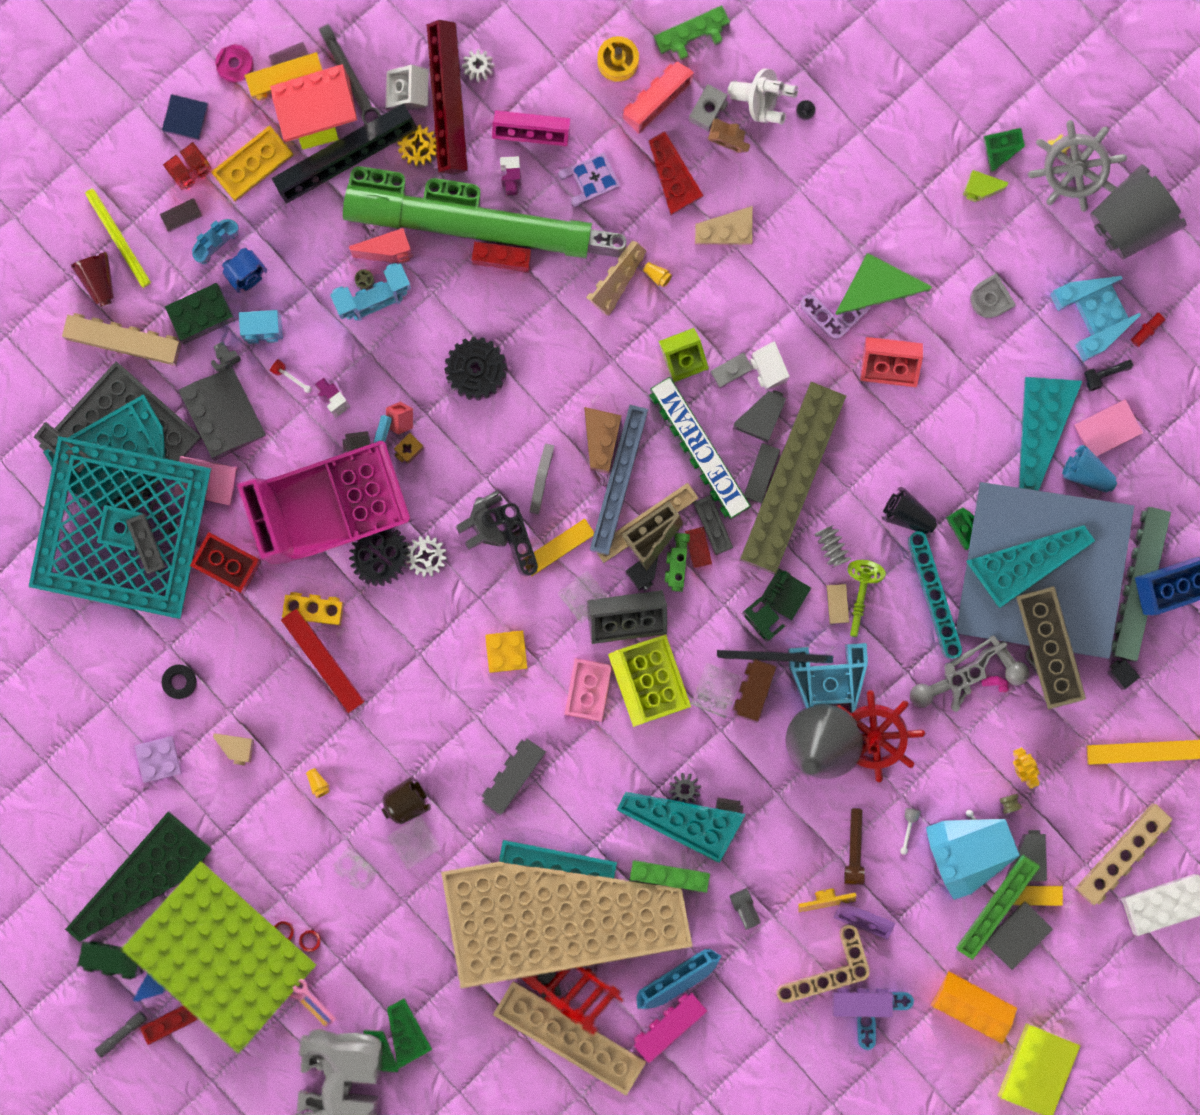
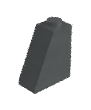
(762, 416)
(1034, 847)

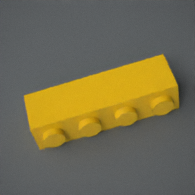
(262, 80)

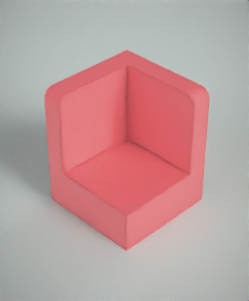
(401, 417)

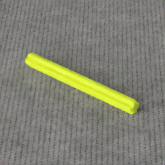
(117, 237)

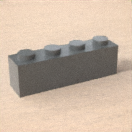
(513, 776)

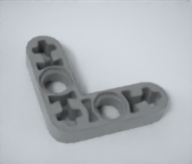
(541, 478)

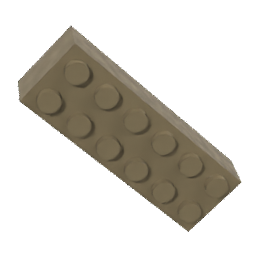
(1051, 647)

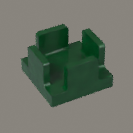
(762, 620)

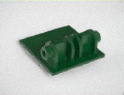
(785, 594)

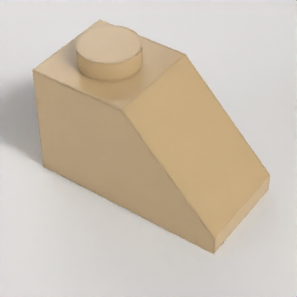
(235, 748)

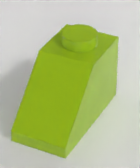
(982, 186)

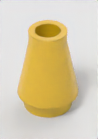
(657, 274)
(318, 785)

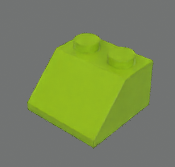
(683, 354)

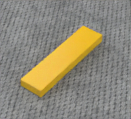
(561, 545)

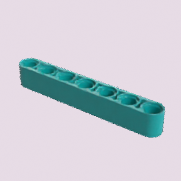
(935, 585)

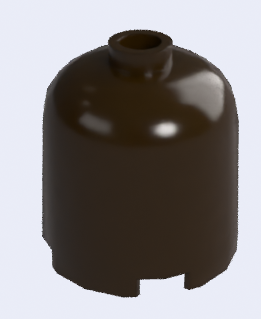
(405, 802)

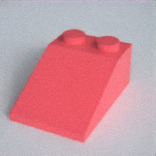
(387, 248)

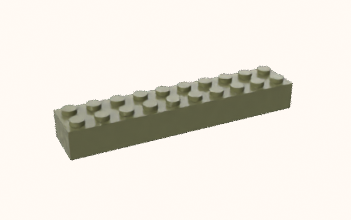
(792, 478)

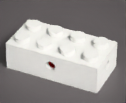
(1163, 905)

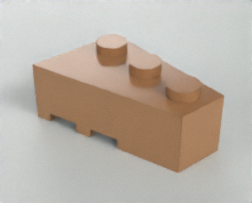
(601, 437)

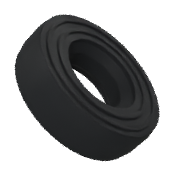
(167, 681)

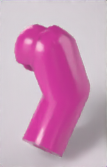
(996, 681)

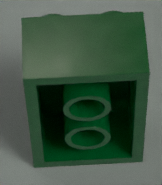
(200, 313)
(108, 959)

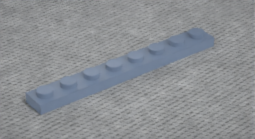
(619, 480)

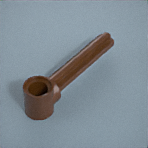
(855, 873)

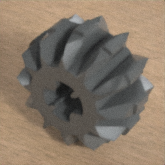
(678, 788)

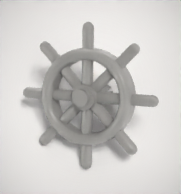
(1077, 165)

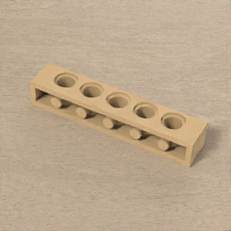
(1113, 856)

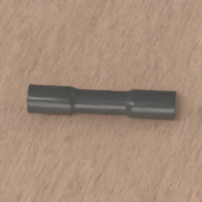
(110, 1043)

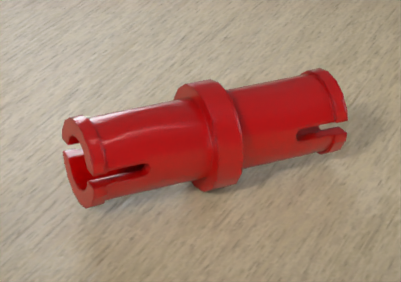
(1148, 329)

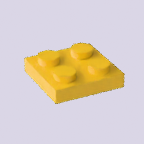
(506, 651)

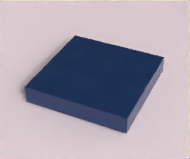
(185, 117)

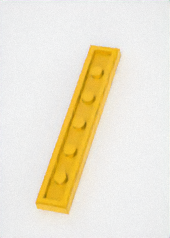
(1143, 752)

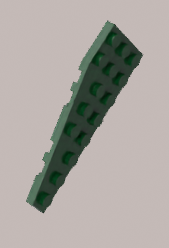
(151, 869)

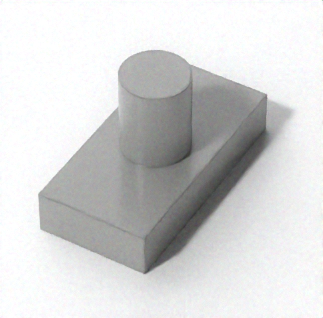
(731, 370)

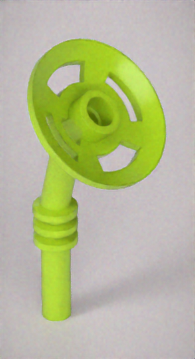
(864, 578)

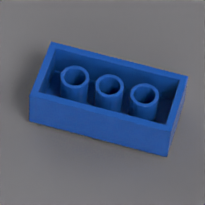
(1169, 587)

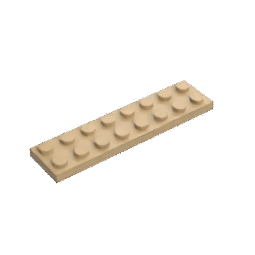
(559, 1034)

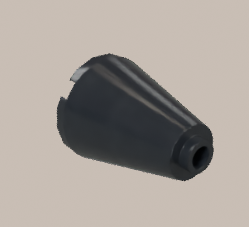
(908, 513)

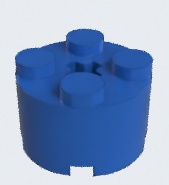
(244, 270)

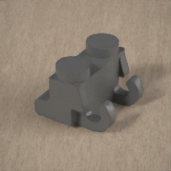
(226, 357)

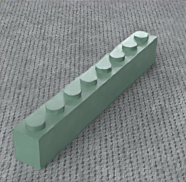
(1145, 560)

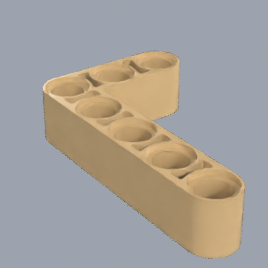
(831, 975)

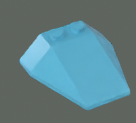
(970, 852)

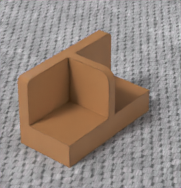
(728, 136)

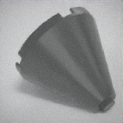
(824, 741)

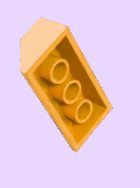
(974, 1007)

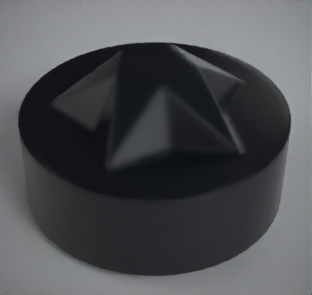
(805, 110)

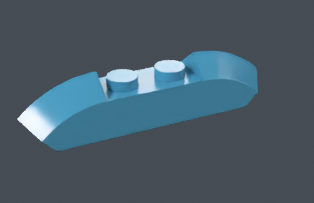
(678, 980)

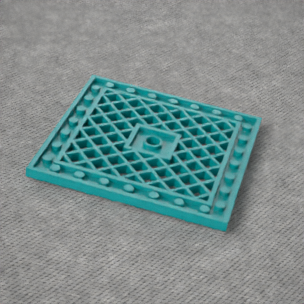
(48, 540)

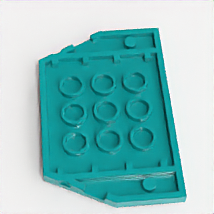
(127, 428)

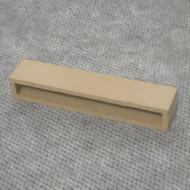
(121, 340)

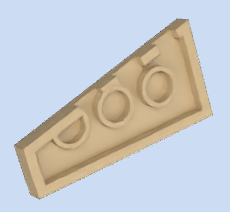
(618, 276)

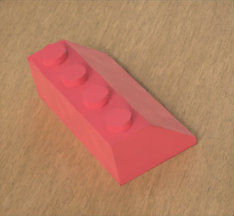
(658, 96)

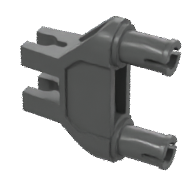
(485, 535)

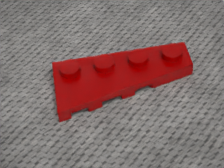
(674, 176)

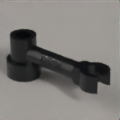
(1094, 378)

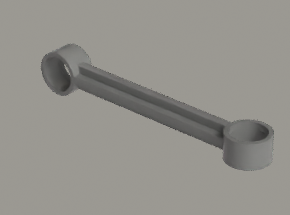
(340, 58)

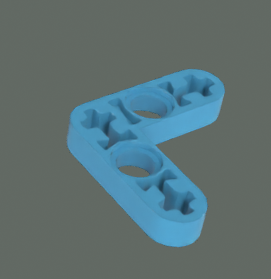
(873, 1025)

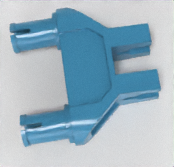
(214, 239)

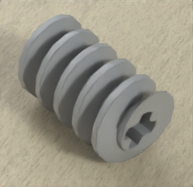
(832, 546)

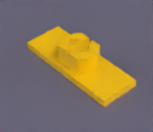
(826, 899)

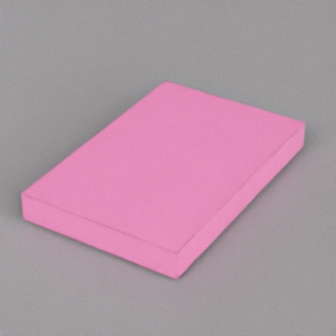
(1108, 428)
(220, 483)
(588, 690)

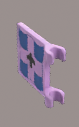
(593, 178)

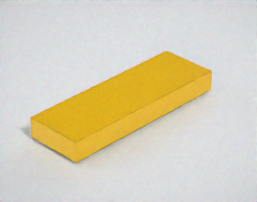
(1041, 896)

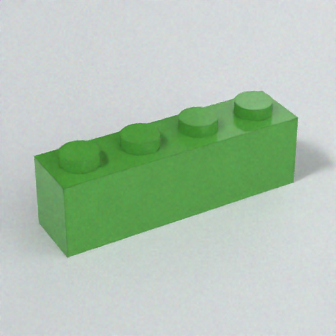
(669, 876)

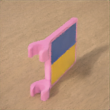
(312, 1004)

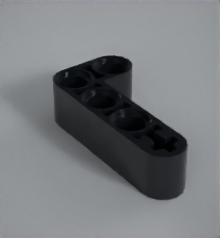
(514, 541)

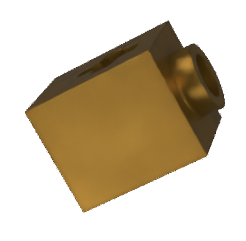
(408, 441)

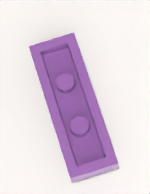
(864, 920)

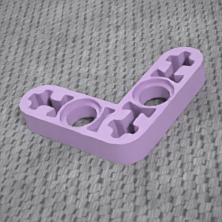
(838, 322)

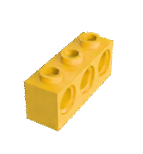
(321, 615)

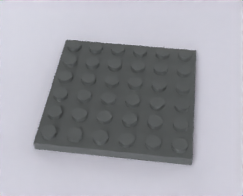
(110, 393)

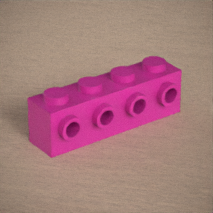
(531, 128)
(670, 1027)

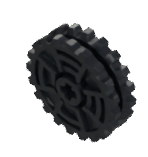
(488, 360)

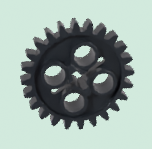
(368, 569)

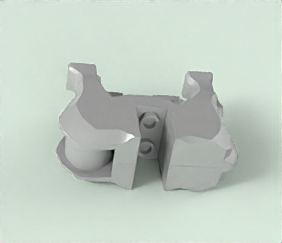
(344, 1060)

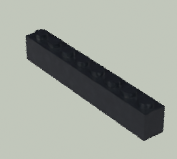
(344, 153)

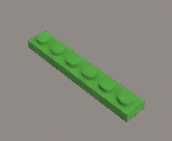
(997, 907)

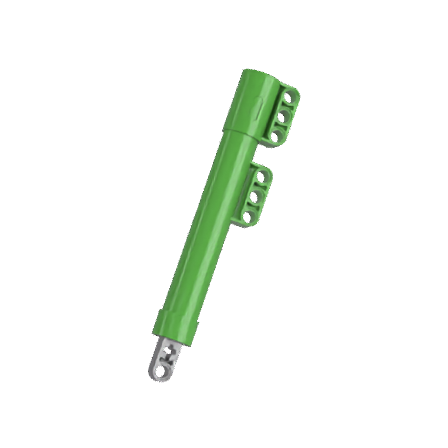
(462, 217)

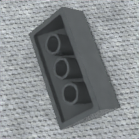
(627, 617)

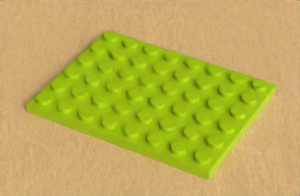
(218, 957)

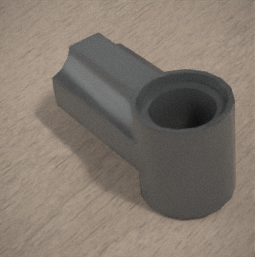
(744, 905)

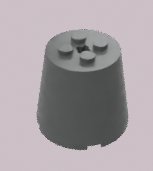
(1137, 214)

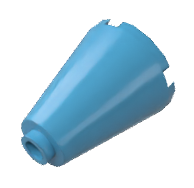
(1089, 471)

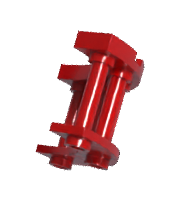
(562, 1005)

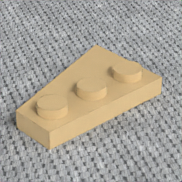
(726, 229)

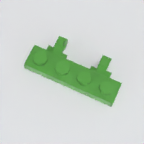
(705, 24)

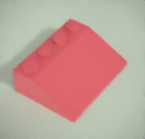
(314, 103)

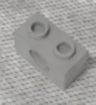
(712, 97)

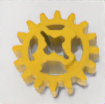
(426, 146)
(1026, 768)

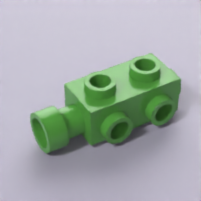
(676, 566)

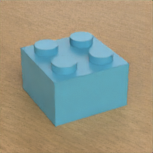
(260, 326)

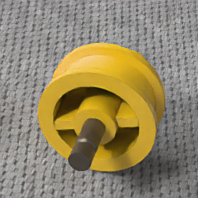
(618, 59)

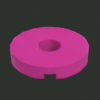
(234, 52)

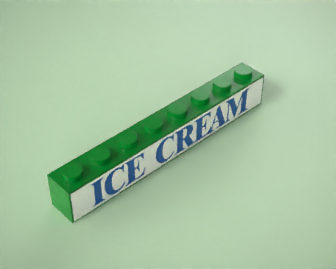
(699, 448)

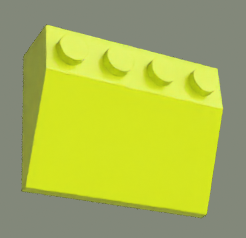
(649, 680)
(1038, 1070)

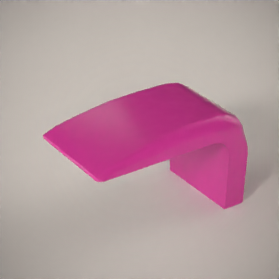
(324, 504)

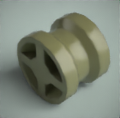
(362, 276)
(1010, 803)

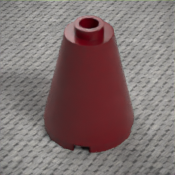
(96, 277)

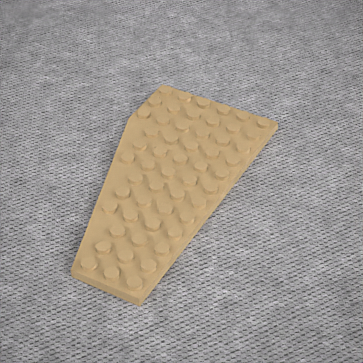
(544, 921)

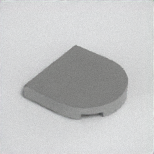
(991, 298)

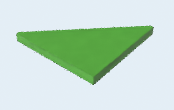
(878, 284)

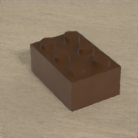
(754, 690)

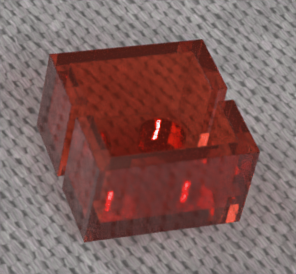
(196, 161)

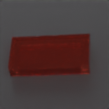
(698, 548)

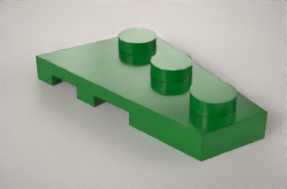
(406, 1033)

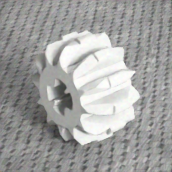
(471, 64)

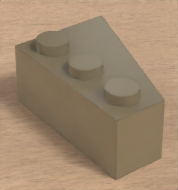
(653, 534)

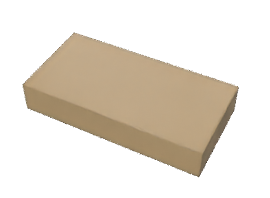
(837, 604)

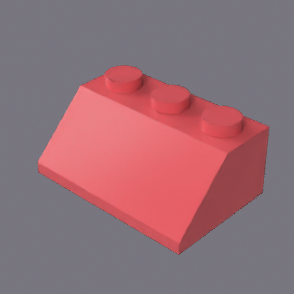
(891, 362)

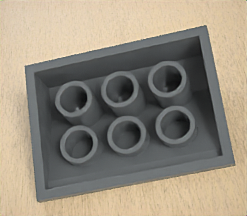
(222, 413)

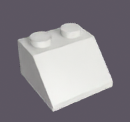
(407, 86)
(769, 366)

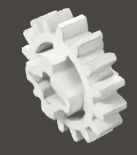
(423, 548)

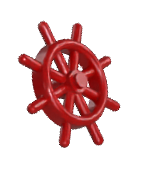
(876, 736)

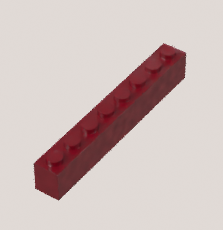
(447, 97)

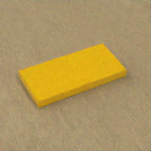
(252, 163)

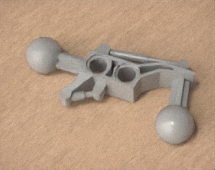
(1016, 674)

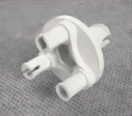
(763, 95)

